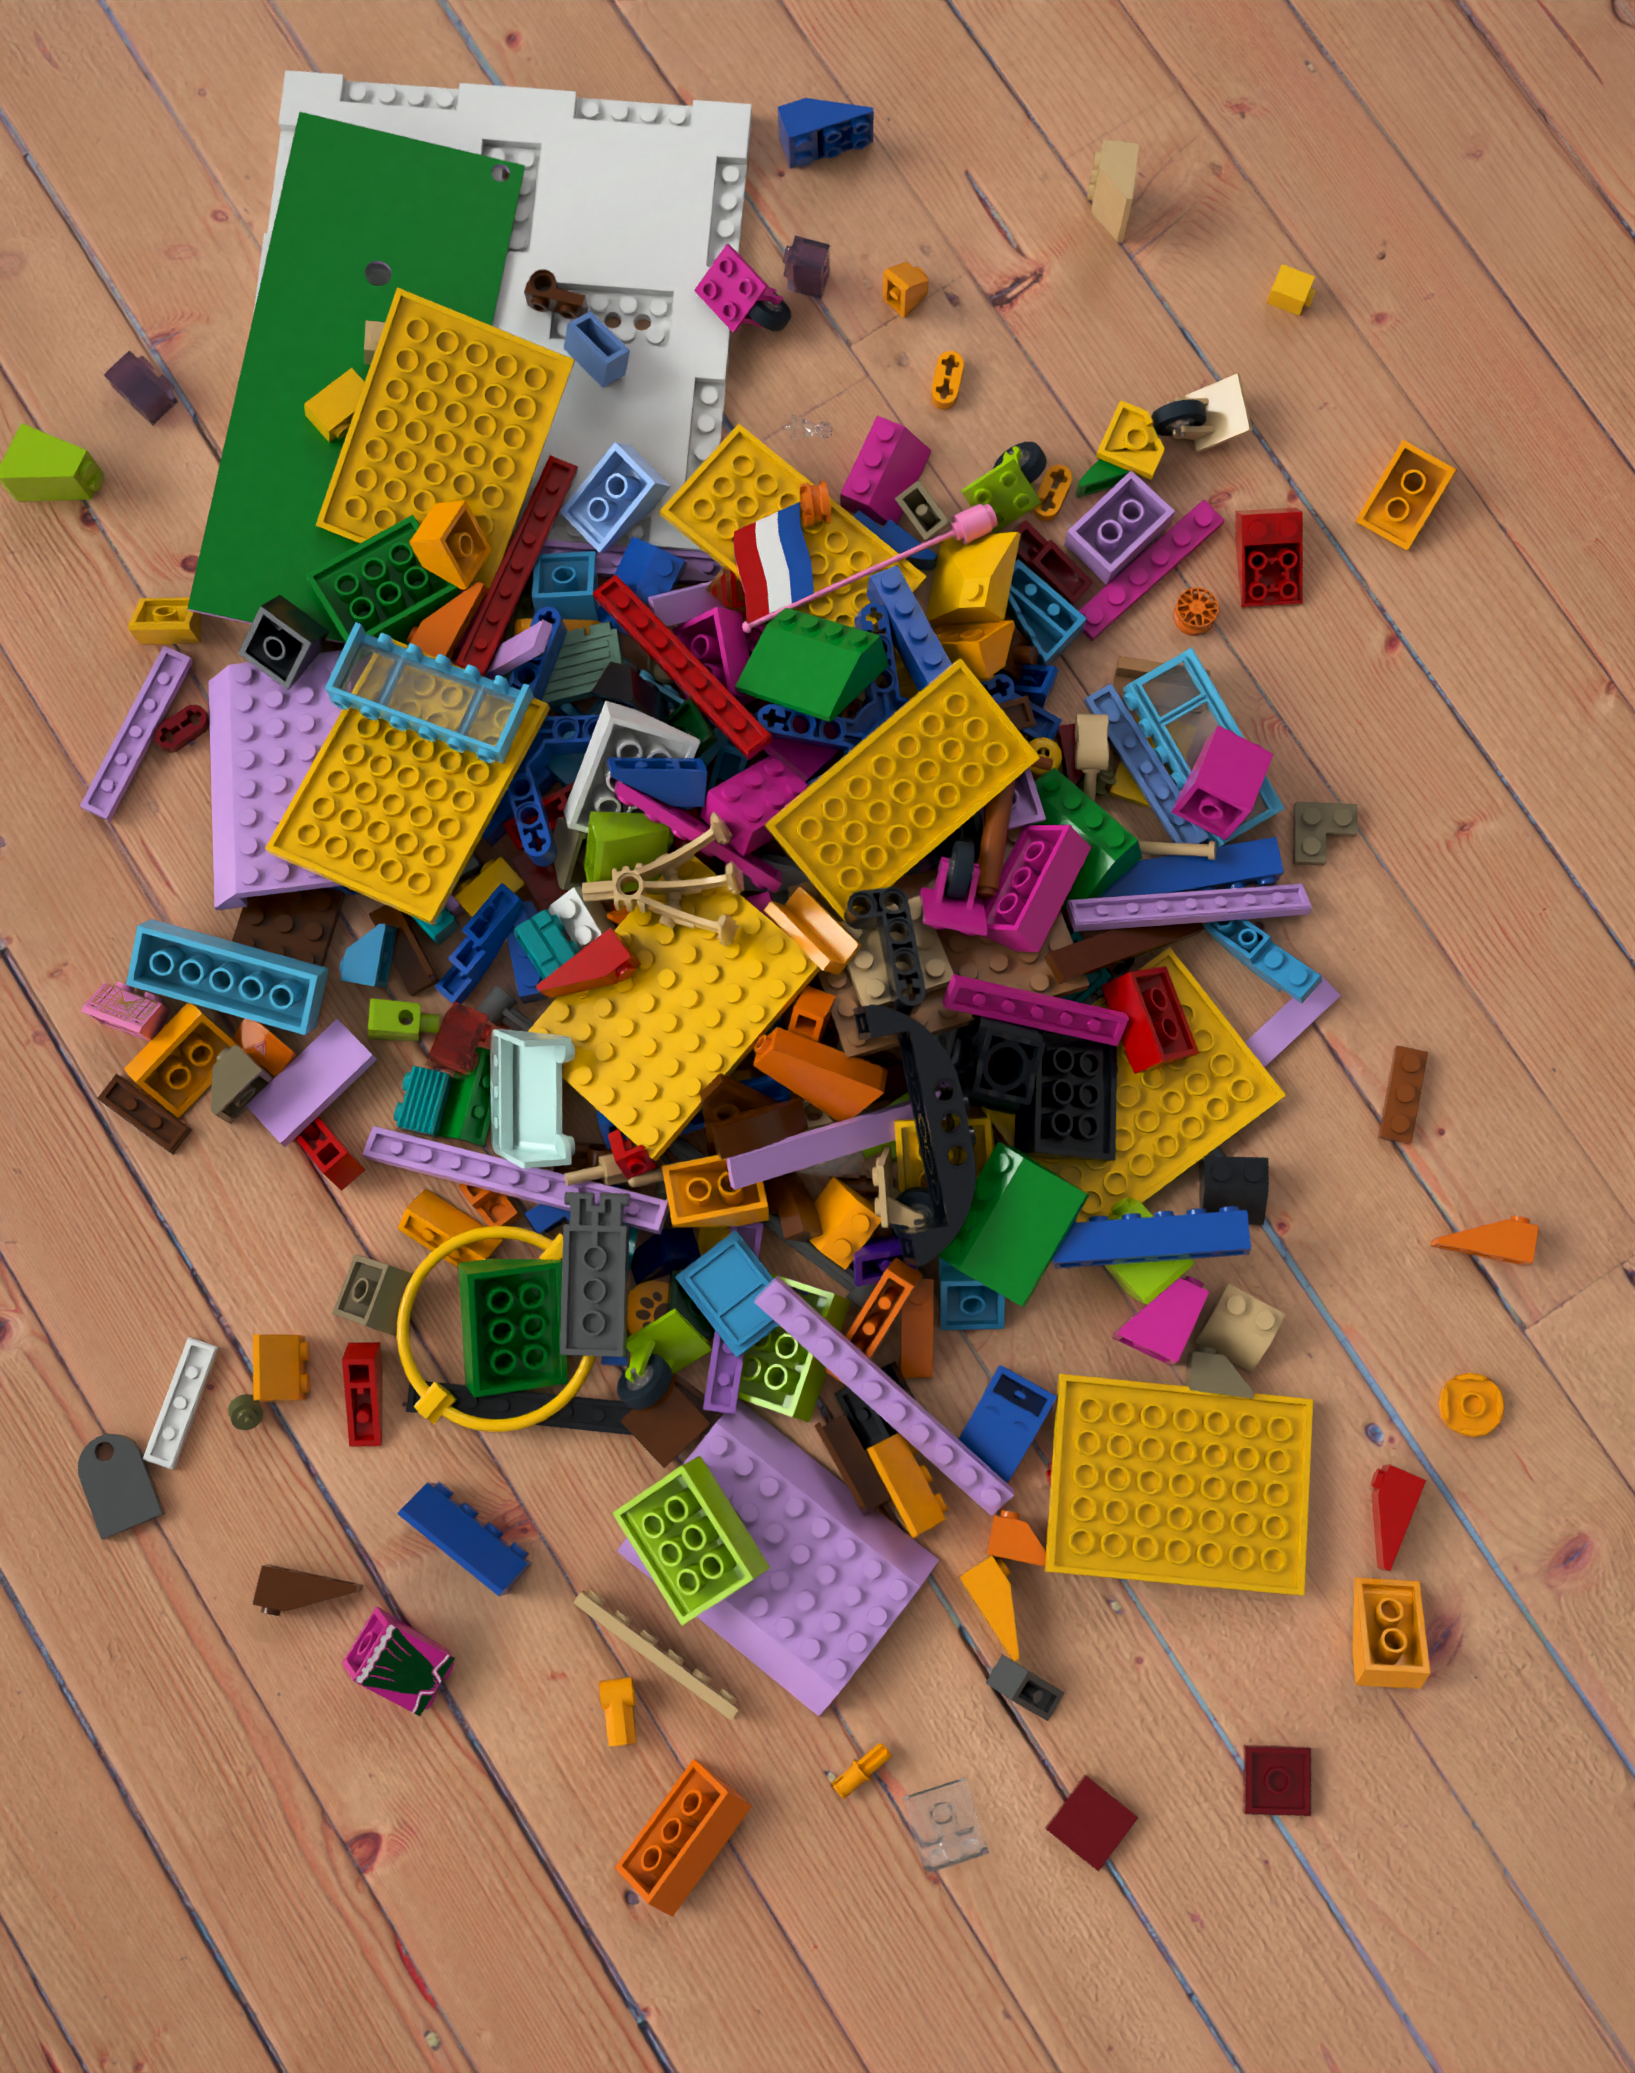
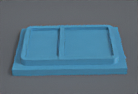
(725, 1289)

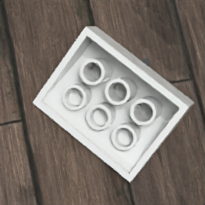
(620, 734)

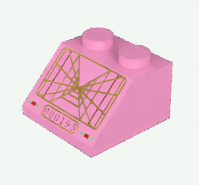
(127, 1011)

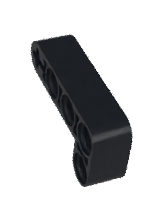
(893, 950)

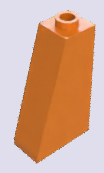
(820, 1073)

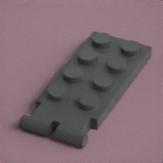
(595, 1276)

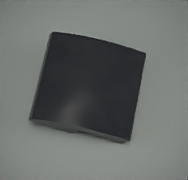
(866, 1423)

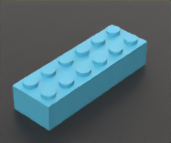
(227, 976)

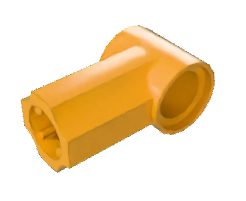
(617, 1701)

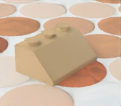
(1113, 185)

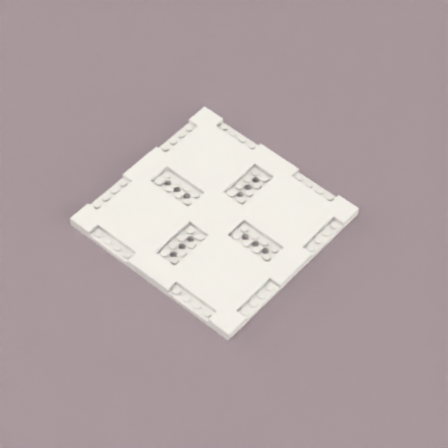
(620, 210)

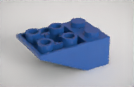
(822, 129)
(1006, 1421)

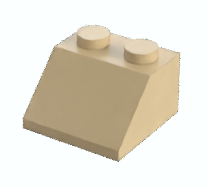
(1240, 1327)

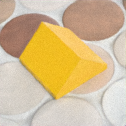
(165, 622)

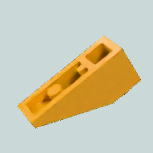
(992, 1594)

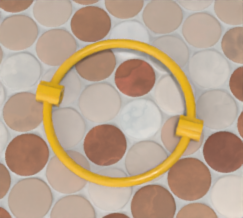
(436, 1399)

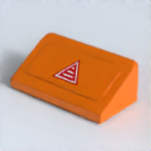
(264, 1046)

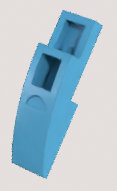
(1265, 958)

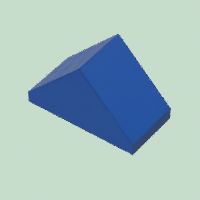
(1036, 682)

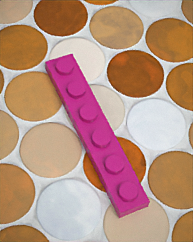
(1150, 568)
(688, 827)
(1034, 1010)

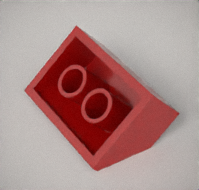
(1156, 1023)

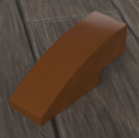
(759, 1127)
(792, 1202)

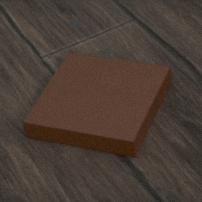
(667, 1425)

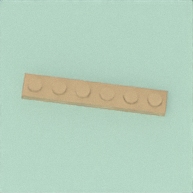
(668, 1661)

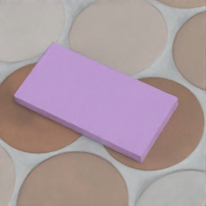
(311, 1082)

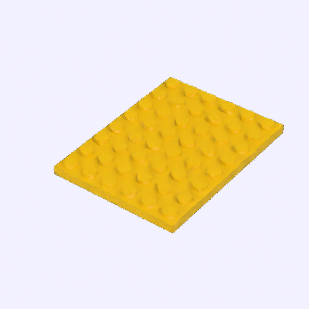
(442, 420)
(396, 810)
(681, 1016)
(1170, 1113)
(1179, 1485)

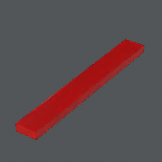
(517, 565)
(683, 667)

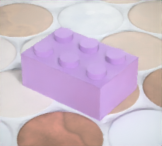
(1119, 527)

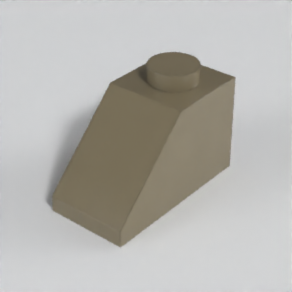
(923, 511)
(1214, 1374)

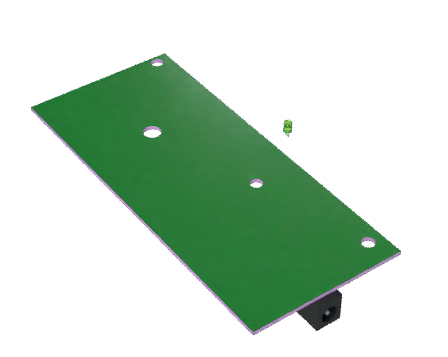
(343, 206)

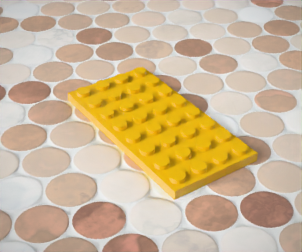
(749, 482)
(903, 788)

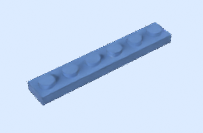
(1143, 765)

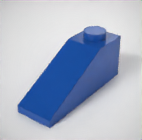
(670, 780)

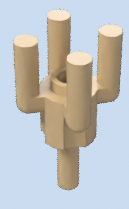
(612, 1174)

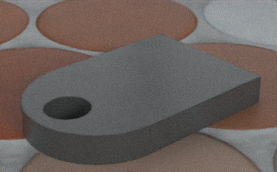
(120, 1488)

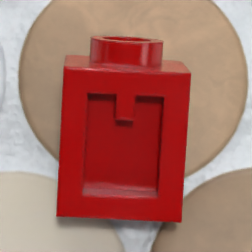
(630, 1159)

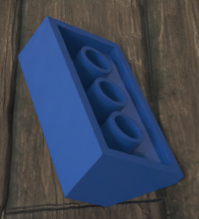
(466, 1538)

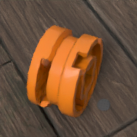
(815, 503)
(1195, 612)

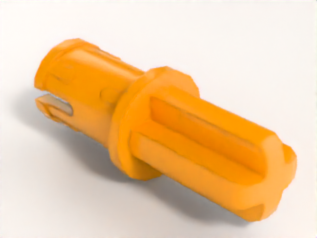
(861, 1770)

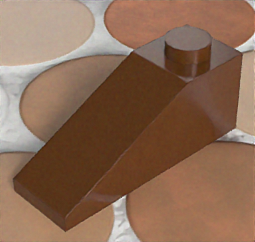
(290, 1589)

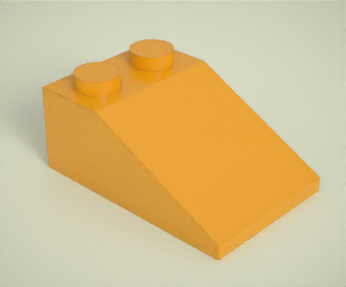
(1406, 495)
(703, 1197)
(1389, 1634)

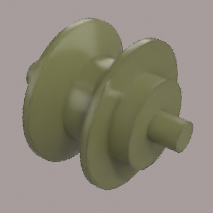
(1103, 778)
(245, 1412)

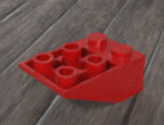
(1270, 556)

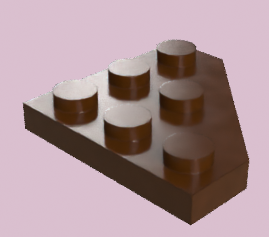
(724, 1100)

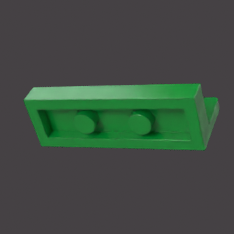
(469, 1104)

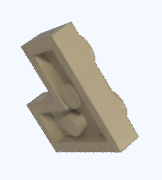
(1316, 821)

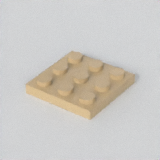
(868, 965)

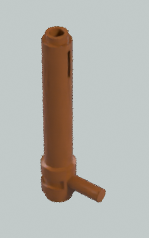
(995, 836)

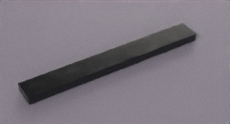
(578, 1414)

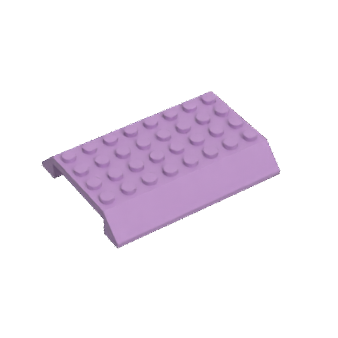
(259, 756)
(831, 1573)

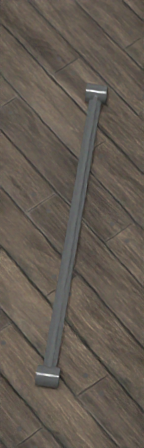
(500, 1009)

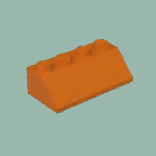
(682, 1838)

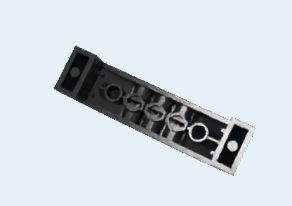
(948, 1183)

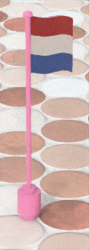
(778, 567)

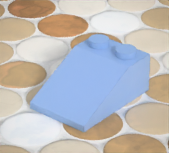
(614, 496)

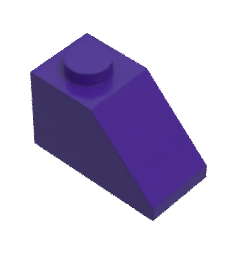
(875, 1258)

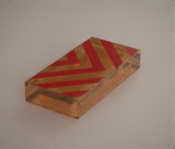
(728, 591)

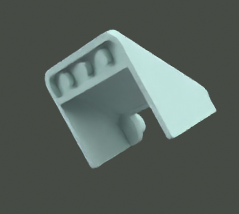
(529, 1097)

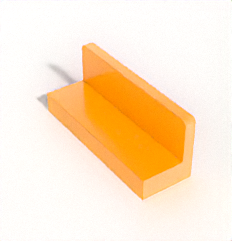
(815, 931)
(435, 1221)

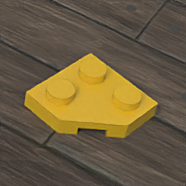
(1132, 441)

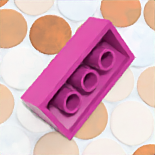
(1034, 885)

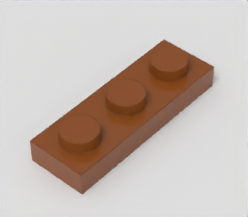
(1403, 1095)

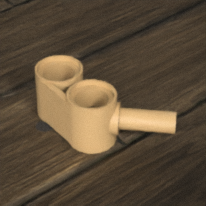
(1091, 748)

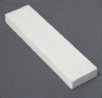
(181, 1403)

